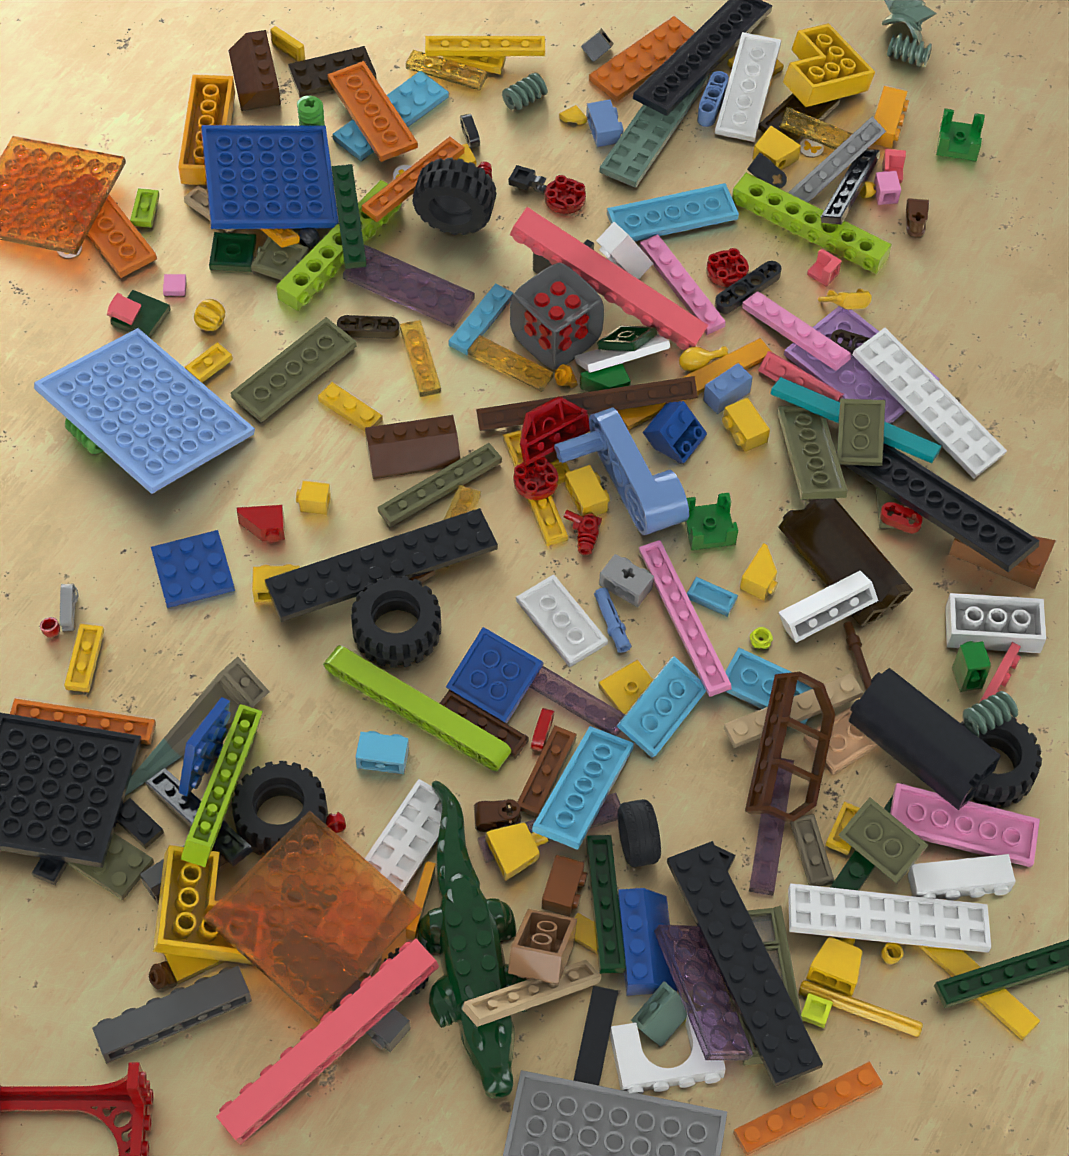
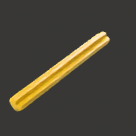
(863, 1008)

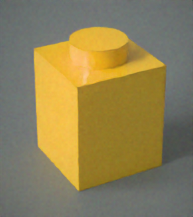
(314, 497)

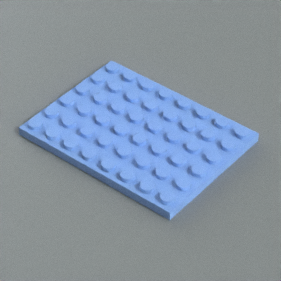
(144, 410)

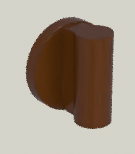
(162, 976)

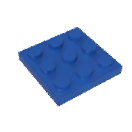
(192, 568)
(494, 675)
(204, 747)

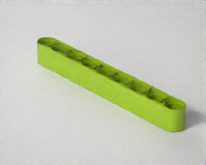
(417, 708)

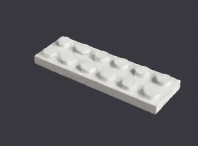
(748, 87)

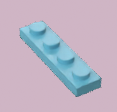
(481, 318)

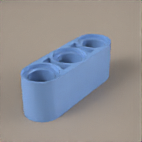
(712, 98)

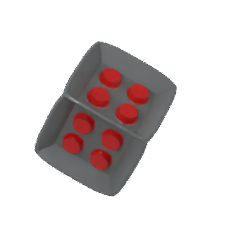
(556, 315)

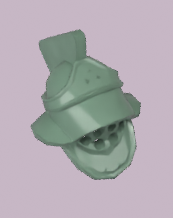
(911, 12)

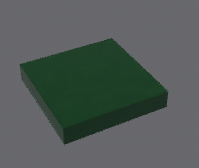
(232, 252)
(148, 318)
(627, 338)

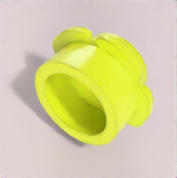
(761, 632)

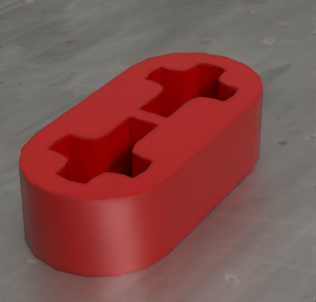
(901, 517)
(542, 729)

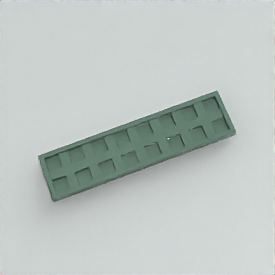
(645, 140)

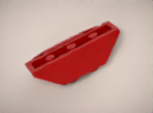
(549, 425)

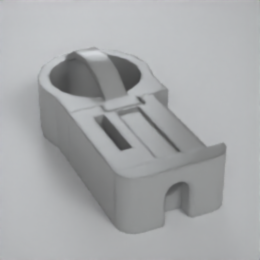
(67, 606)

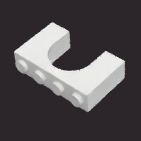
(639, 1074)

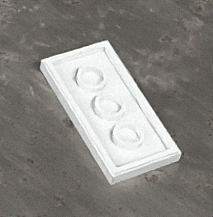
(602, 359)
(561, 620)

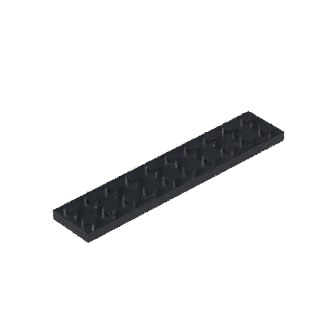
(700, 54)
(949, 508)
(401, 555)
(744, 964)

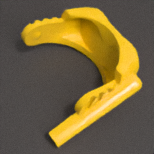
(847, 300)

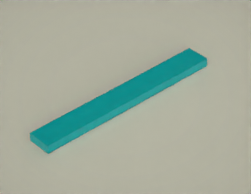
(830, 409)

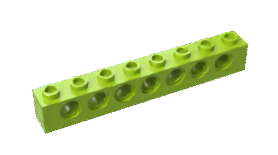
(805, 221)
(325, 259)
(221, 786)

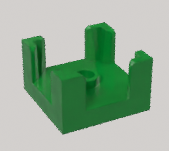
(958, 138)
(711, 524)

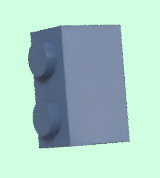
(604, 122)
(727, 388)

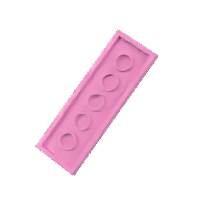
(971, 828)

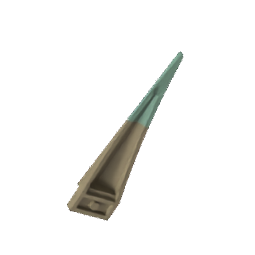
(233, 683)

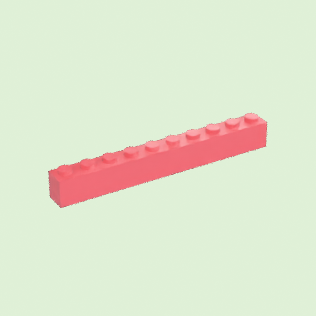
(609, 279)
(327, 1041)

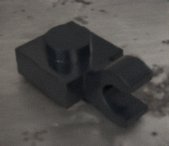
(525, 177)

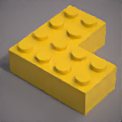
(826, 67)
(184, 900)

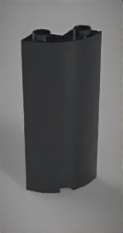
(923, 738)

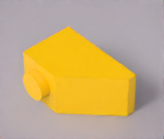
(760, 575)

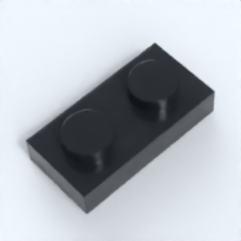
(139, 823)

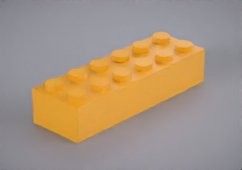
(208, 104)

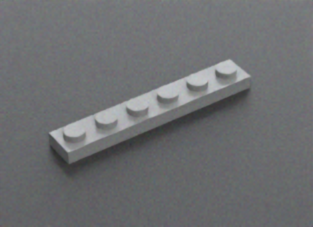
(838, 160)

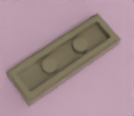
(812, 851)

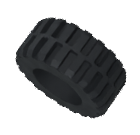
(454, 196)
(390, 596)
(1026, 759)
(271, 782)

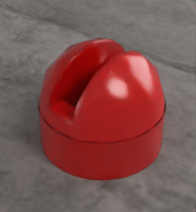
(50, 627)
(336, 822)

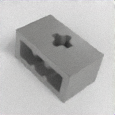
(626, 580)

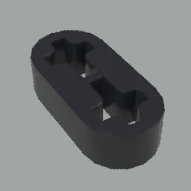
(469, 130)

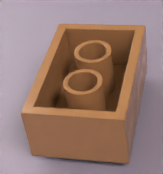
(542, 946)

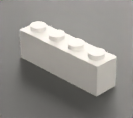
(623, 251)
(828, 606)
(962, 877)

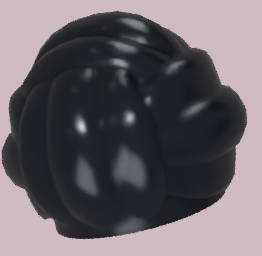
(309, 237)

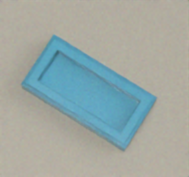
(712, 596)

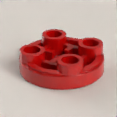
(565, 195)
(726, 267)
(536, 479)

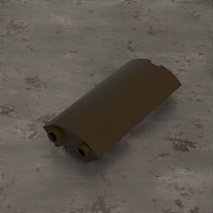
(839, 548)

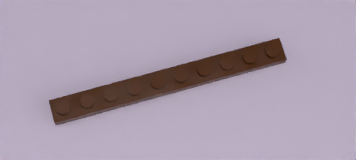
(594, 401)

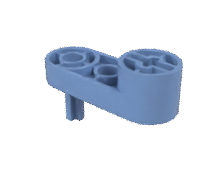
(650, 499)

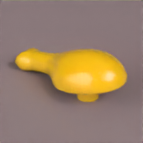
(697, 357)

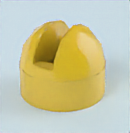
(868, 190)
(894, 955)

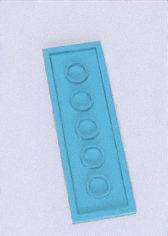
(411, 101)
(675, 212)
(583, 787)

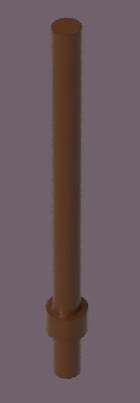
(854, 644)

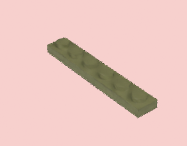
(439, 484)

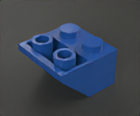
(675, 431)

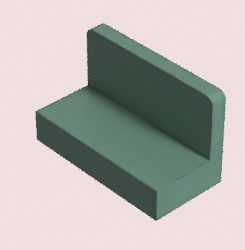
(661, 1014)

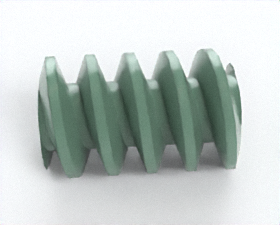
(909, 50)
(524, 91)
(990, 712)

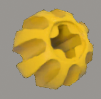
(209, 315)

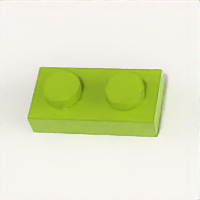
(145, 207)

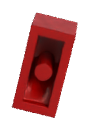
(263, 521)

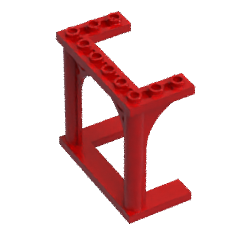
(126, 1095)

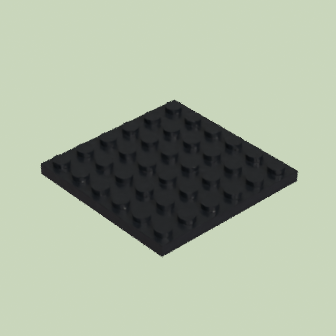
(62, 788)

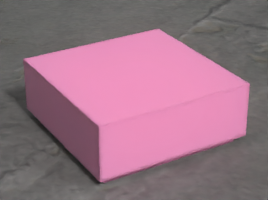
(174, 285)

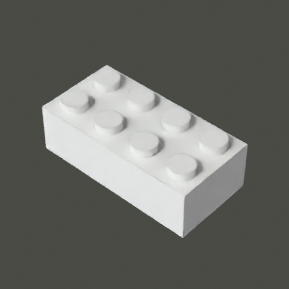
(995, 622)

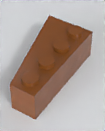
(1026, 572)

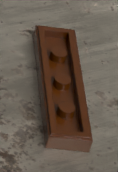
(486, 721)

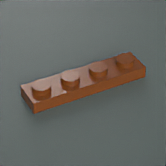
(546, 771)

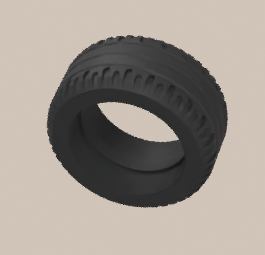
(639, 833)

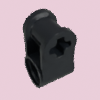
(765, 169)

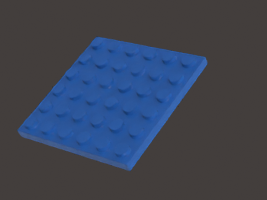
(268, 177)

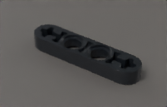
(745, 284)

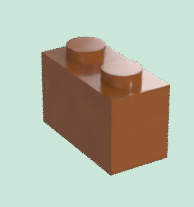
(563, 885)

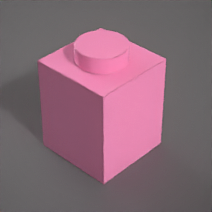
(887, 187)

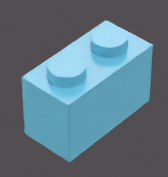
(382, 752)

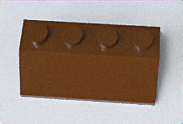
(254, 71)
(412, 446)

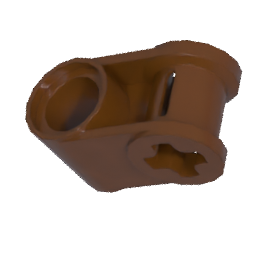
(916, 216)
(494, 814)

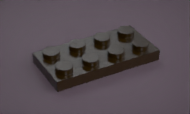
(311, 74)
(816, 111)

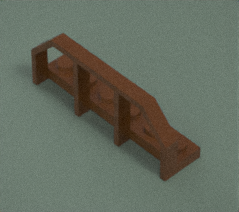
(772, 743)

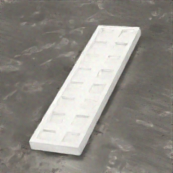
(929, 403)
(408, 836)
(889, 918)

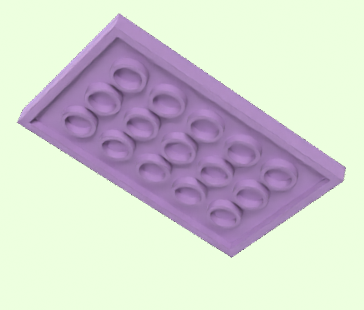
(852, 377)

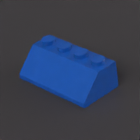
(645, 963)

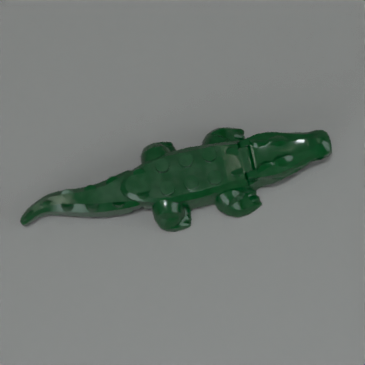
(469, 938)

